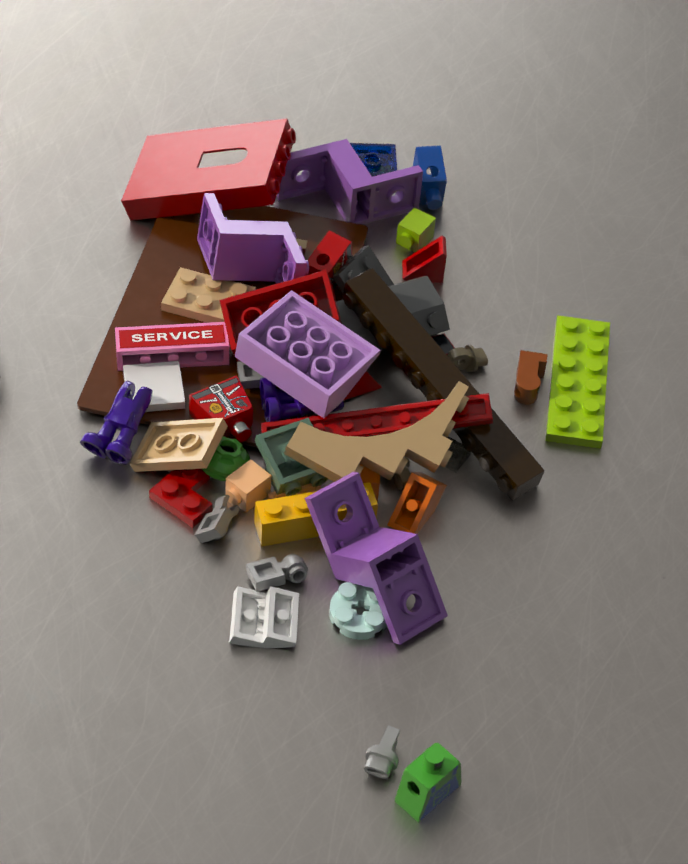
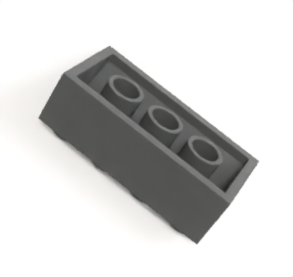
(418, 297)

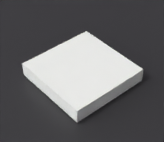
(163, 379)

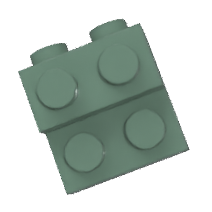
(286, 472)

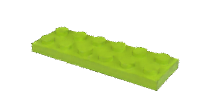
(578, 382)

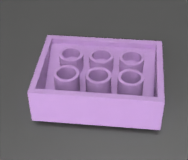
(305, 353)

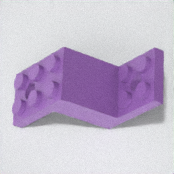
(350, 184)
(248, 248)
(376, 557)

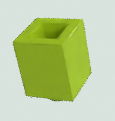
(415, 230)

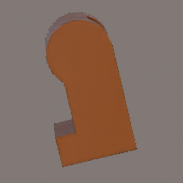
(529, 371)

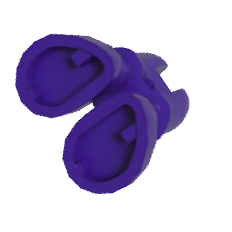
(282, 406)
(124, 417)

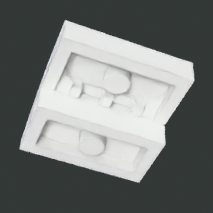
(264, 618)

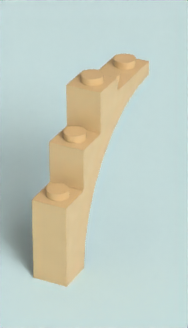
(384, 454)

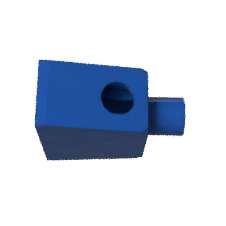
(434, 184)

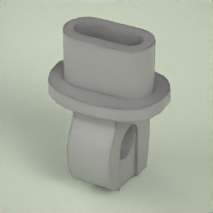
(381, 757)

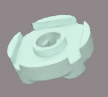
(346, 617)

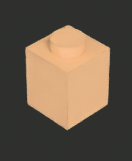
(248, 485)

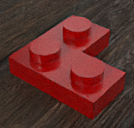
(179, 496)

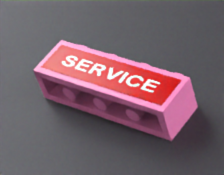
(188, 343)

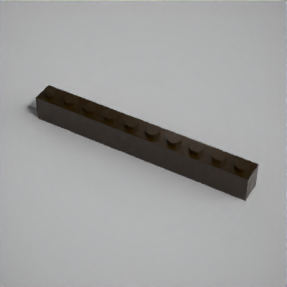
(435, 377)

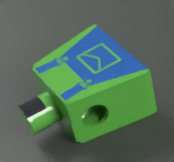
(432, 774)

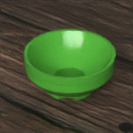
(226, 463)

